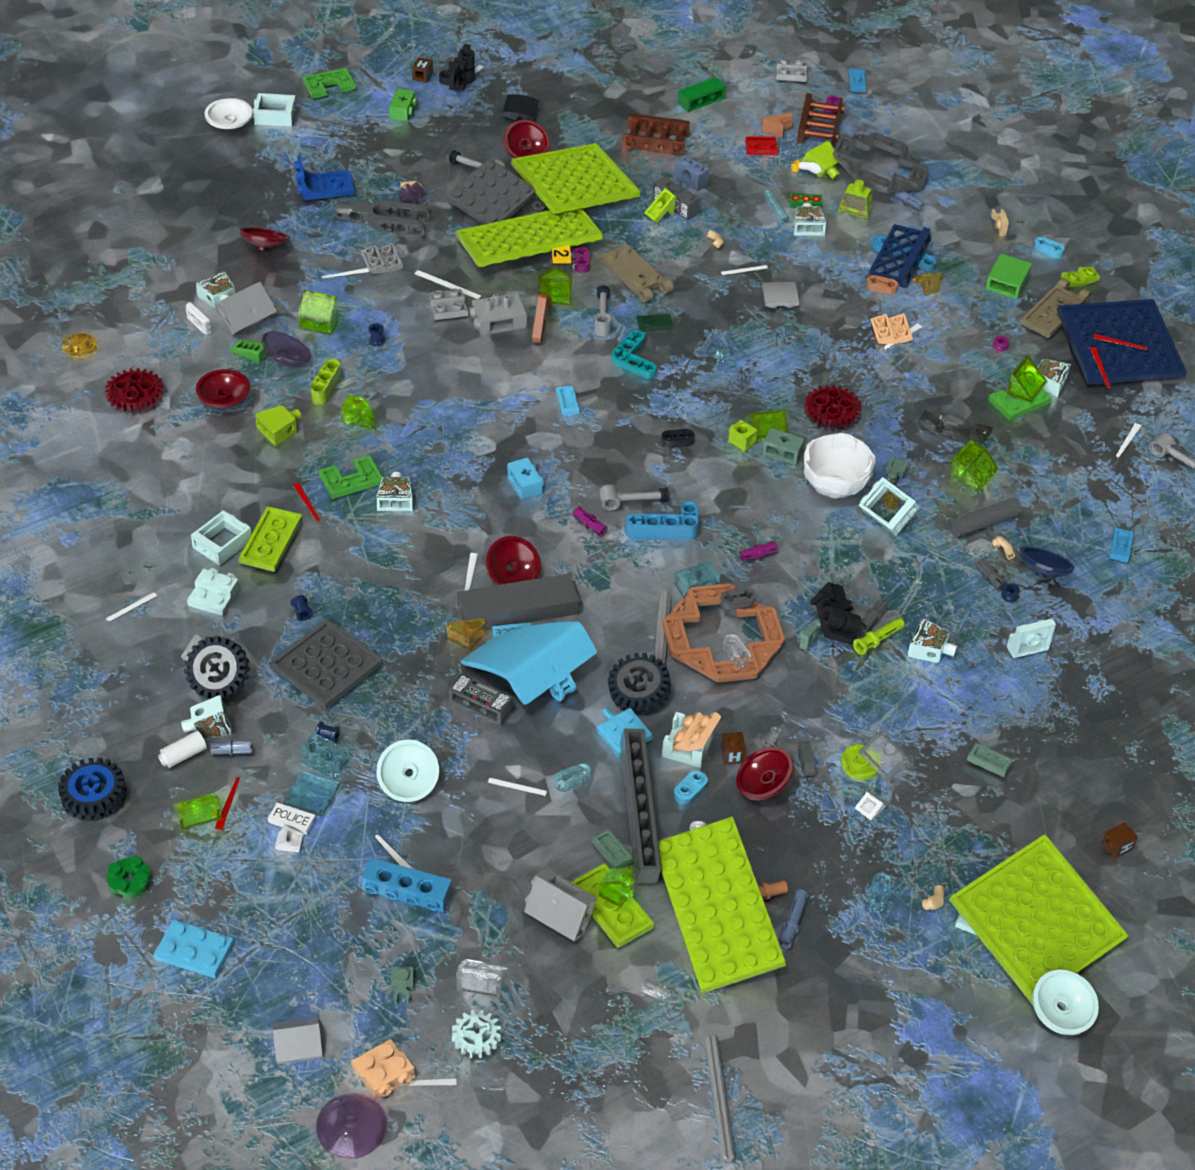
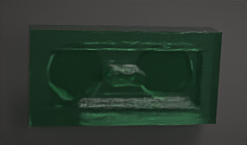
(654, 322)

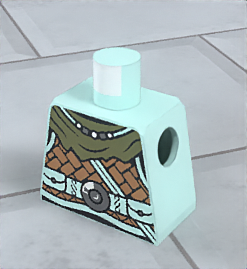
(809, 220)
(215, 289)
(1055, 374)
(394, 494)
(930, 642)
(209, 719)

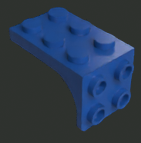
(322, 185)

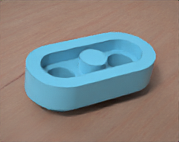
(692, 786)

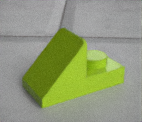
(663, 203)

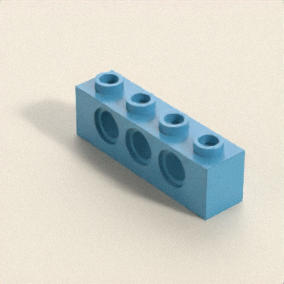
(422, 889)

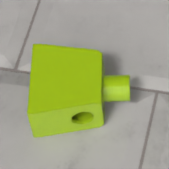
(277, 423)

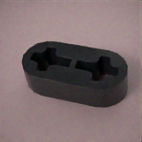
(677, 438)

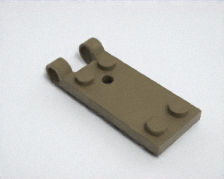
(635, 272)
(1044, 316)

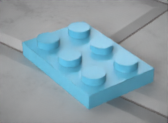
(194, 948)

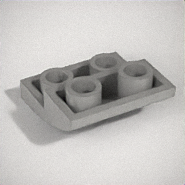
(791, 70)
(382, 259)
(780, 294)
(448, 304)

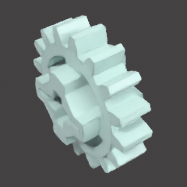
(476, 1033)

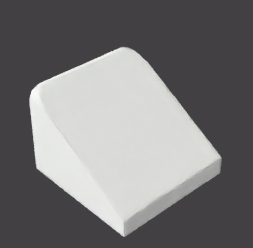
(869, 806)
(289, 840)

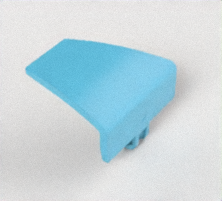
(536, 658)

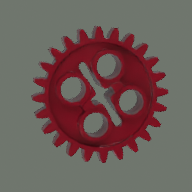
(134, 390)
(832, 407)

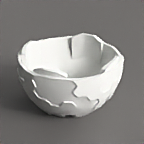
(838, 465)

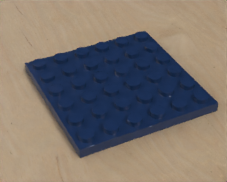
(1127, 321)

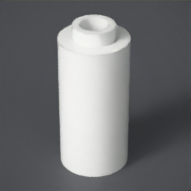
(182, 749)

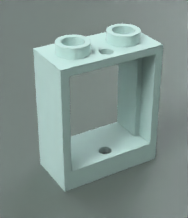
(274, 117)
(902, 516)
(202, 543)

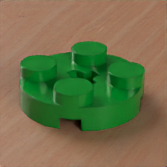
(128, 866)

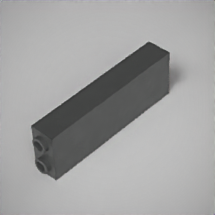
(521, 601)

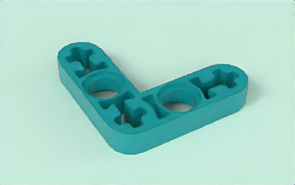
(644, 367)

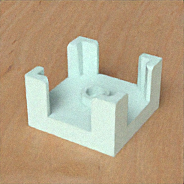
(693, 758)

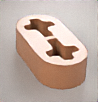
(882, 284)

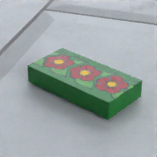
(799, 199)

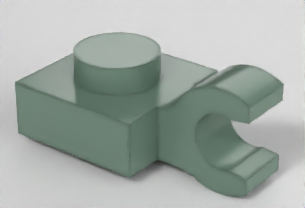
(895, 468)

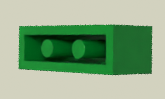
(701, 94)

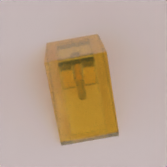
(467, 633)

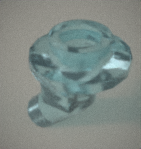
(722, 355)

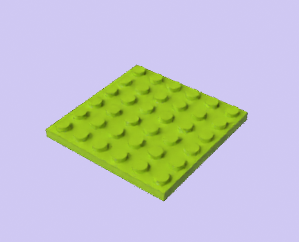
(575, 178)
(1038, 915)

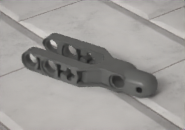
(380, 212)

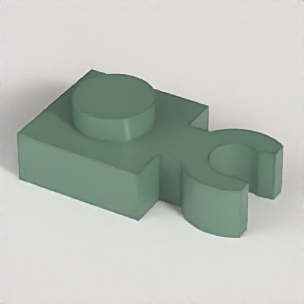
(809, 634)
(402, 982)

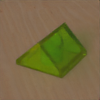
(557, 285)
(1026, 380)
(766, 420)
(198, 811)

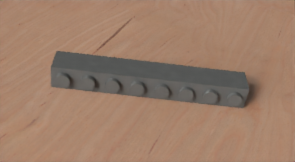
(640, 806)

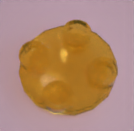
(79, 344)

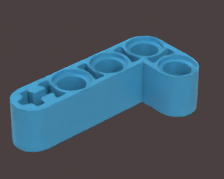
(664, 525)

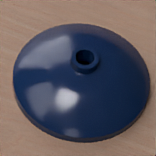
(1045, 562)

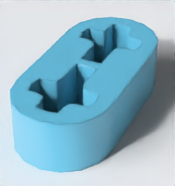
(1049, 247)

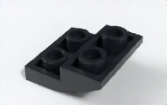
(520, 106)

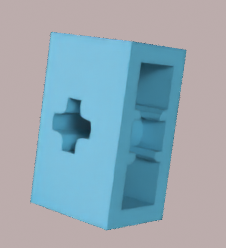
(525, 478)

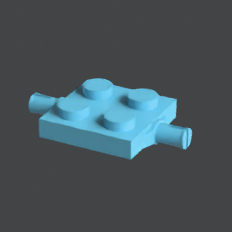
(612, 729)

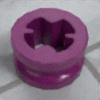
(1000, 343)

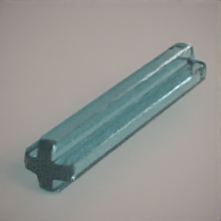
(776, 207)

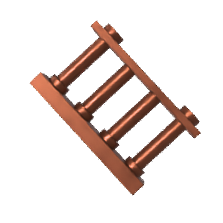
(808, 113)
(658, 125)

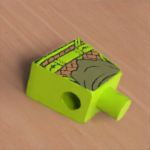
(857, 200)

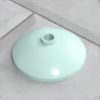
(400, 758)
(1072, 994)

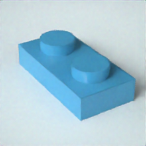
(857, 80)
(1121, 545)

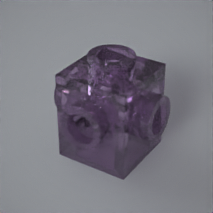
(411, 193)

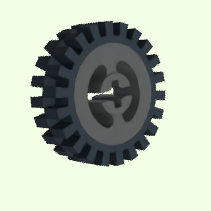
(635, 673)

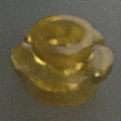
(891, 501)

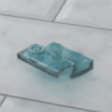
(311, 793)

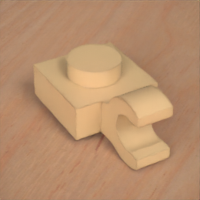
(1001, 221)

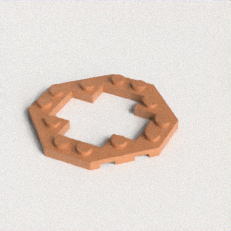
(701, 658)

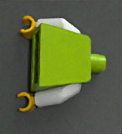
(819, 161)

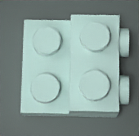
(214, 591)
(1031, 638)

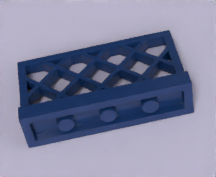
(914, 255)

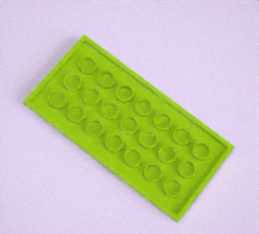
(527, 236)
(718, 905)

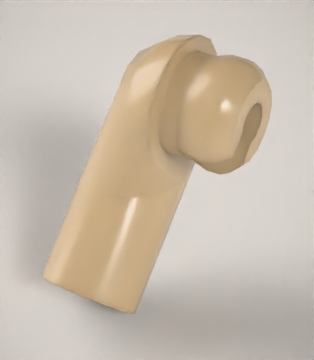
(718, 239)
(936, 900)

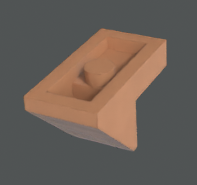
(776, 124)

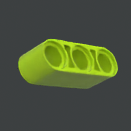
(325, 381)

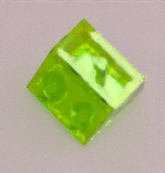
(318, 312)
(973, 465)

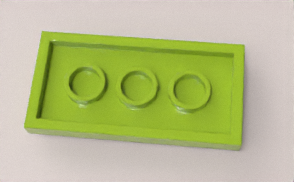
(270, 539)
(618, 923)

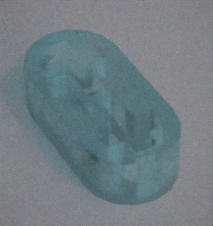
(572, 777)
(883, 893)

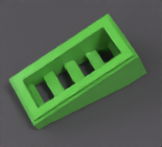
(254, 350)

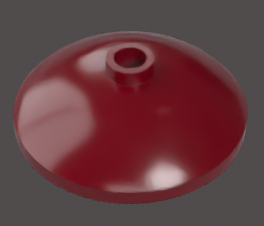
(528, 134)
(263, 237)
(223, 388)
(514, 552)
(765, 773)

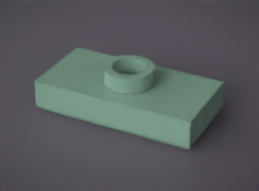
(989, 759)
(611, 849)

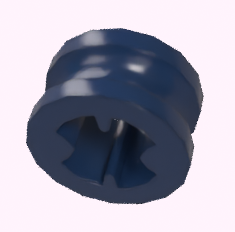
(1012, 588)

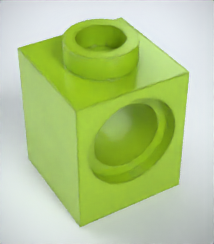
(742, 435)

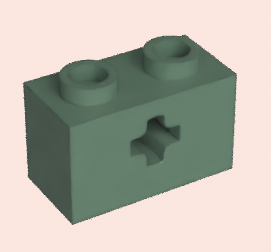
(783, 446)

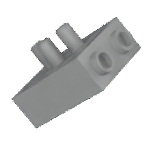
(246, 308)
(498, 313)
(560, 904)

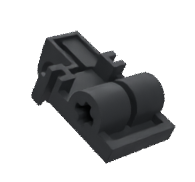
(460, 70)
(835, 614)

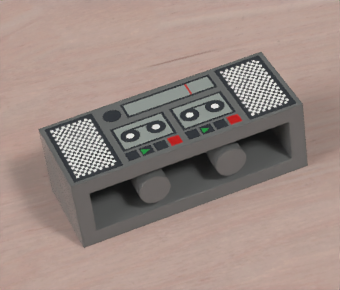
(686, 203)
(481, 698)

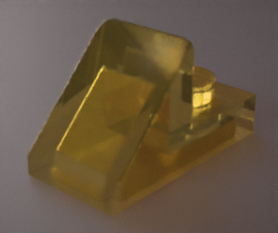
(930, 281)

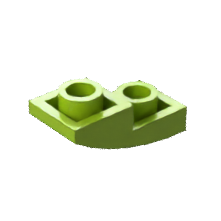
(1082, 277)

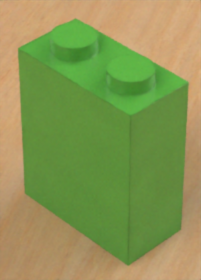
(1008, 276)

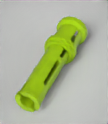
(872, 639)

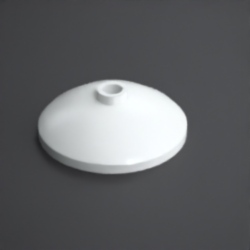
(228, 113)

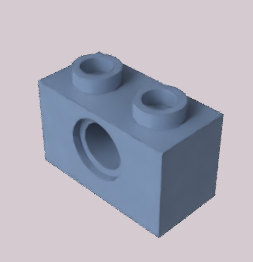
(691, 173)

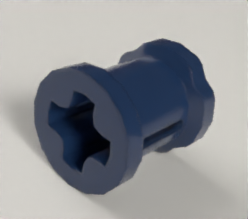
(376, 332)
(300, 605)
(328, 732)

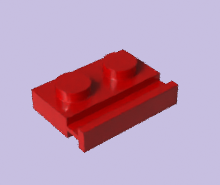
(761, 145)

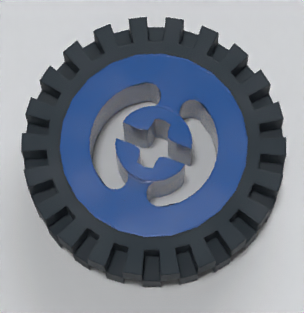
(95, 800)

